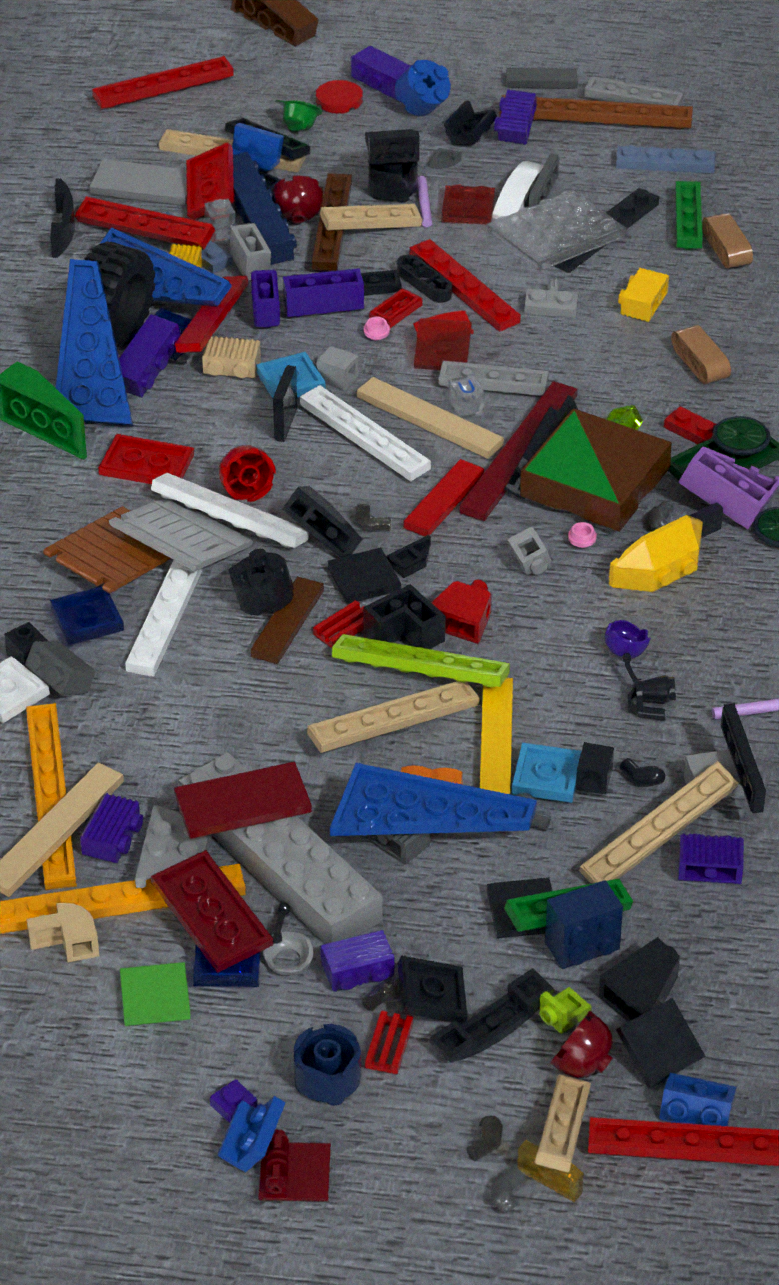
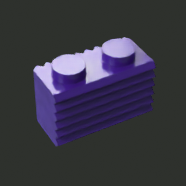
(516, 116)
(265, 298)
(111, 828)
(711, 858)
(357, 960)

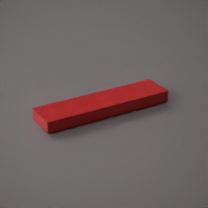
(443, 498)

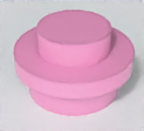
(376, 328)
(582, 535)

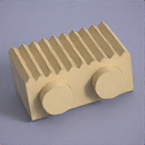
(231, 357)

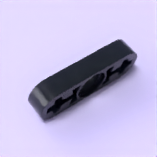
(435, 288)

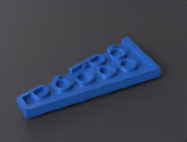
(175, 278)
(88, 355)
(404, 803)

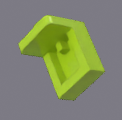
(563, 1009)

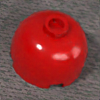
(247, 473)

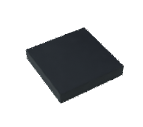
(285, 403)
(364, 575)
(500, 892)
(432, 989)
(660, 1043)

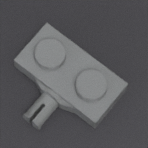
(551, 301)

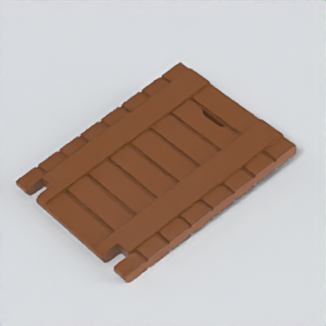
(105, 554)

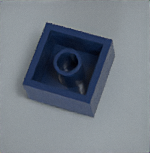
(583, 924)

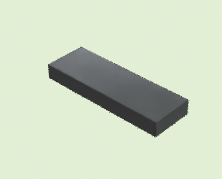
(541, 78)
(545, 180)

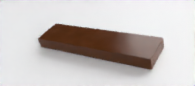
(287, 622)

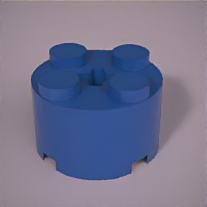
(423, 87)

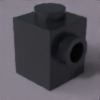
(20, 641)
(594, 768)

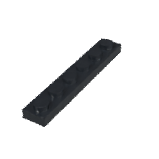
(626, 213)

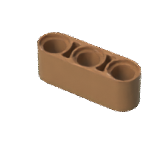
(727, 240)
(701, 354)

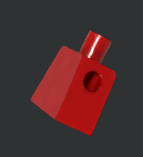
(465, 609)

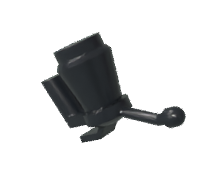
(654, 689)

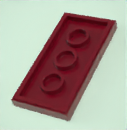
(242, 800)
(212, 911)

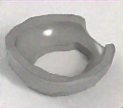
(294, 943)

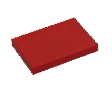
(209, 179)
(144, 459)

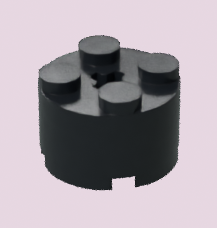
(393, 180)
(262, 582)

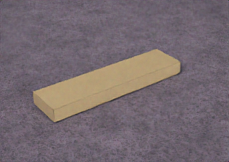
(371, 216)
(563, 1123)

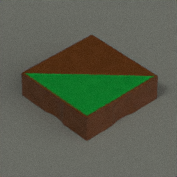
(596, 469)

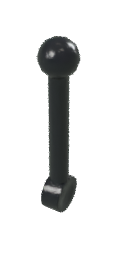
(283, 910)

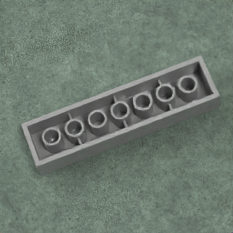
(299, 868)

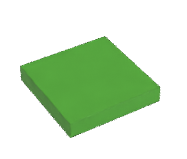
(155, 994)

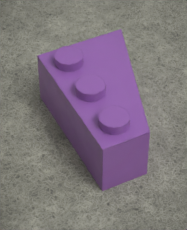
(737, 489)

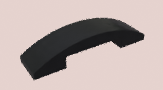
(63, 231)
(495, 1021)

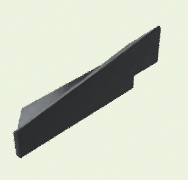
(545, 428)

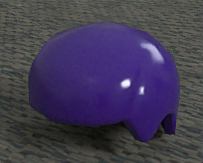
(626, 638)

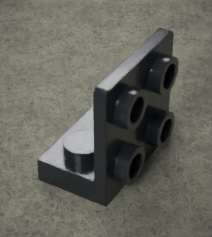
(393, 146)

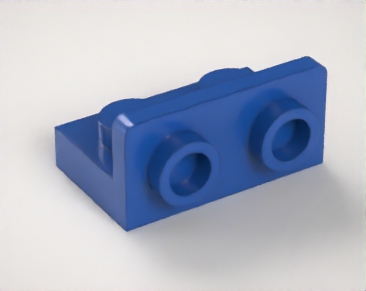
(260, 144)
(696, 1101)
(250, 1133)

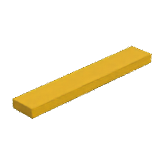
(496, 737)

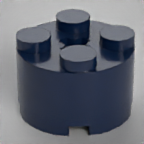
(327, 1064)

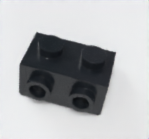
(467, 125)

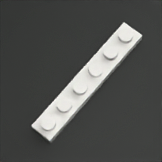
(365, 433)
(228, 509)
(162, 620)

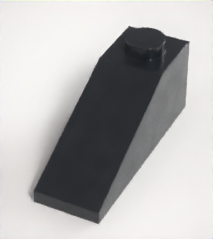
(322, 521)

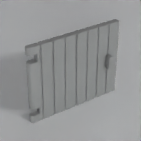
(181, 533)

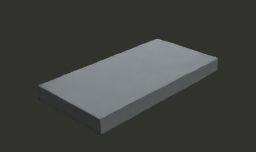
(140, 182)

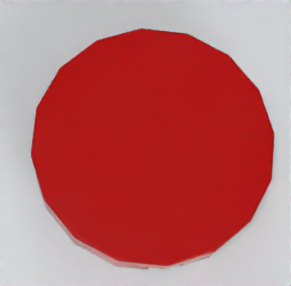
(339, 96)

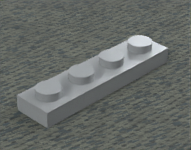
(618, 91)
(497, 377)

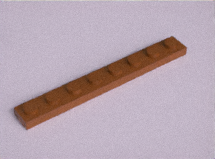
(613, 112)

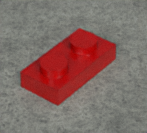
(689, 425)

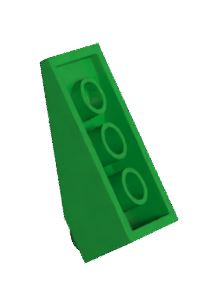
(41, 410)

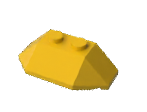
(659, 557)

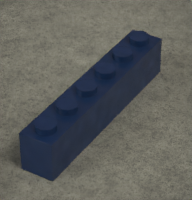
(257, 206)

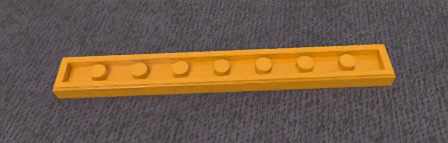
(50, 788)

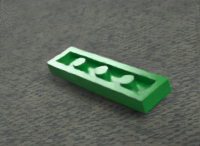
(688, 214)
(531, 910)

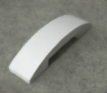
(517, 189)

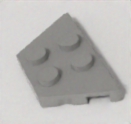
(166, 844)

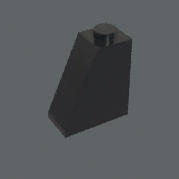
(640, 980)

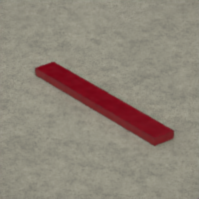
(491, 485)

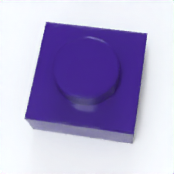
(229, 1097)

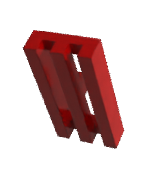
(399, 309)
(340, 622)
(394, 1022)

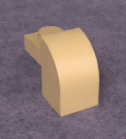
(69, 926)

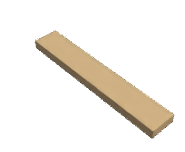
(197, 144)
(430, 417)
(392, 715)
(660, 825)
(56, 827)

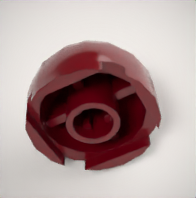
(298, 198)
(585, 1049)

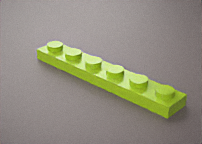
(421, 660)

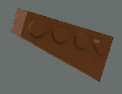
(285, 17)

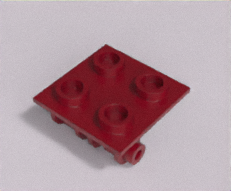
(294, 1170)

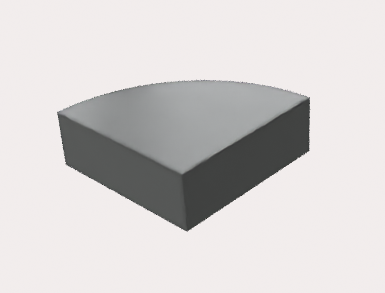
(445, 158)

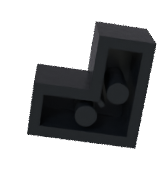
(405, 615)

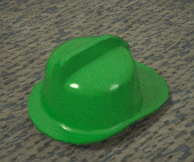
(299, 114)

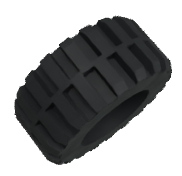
(127, 286)

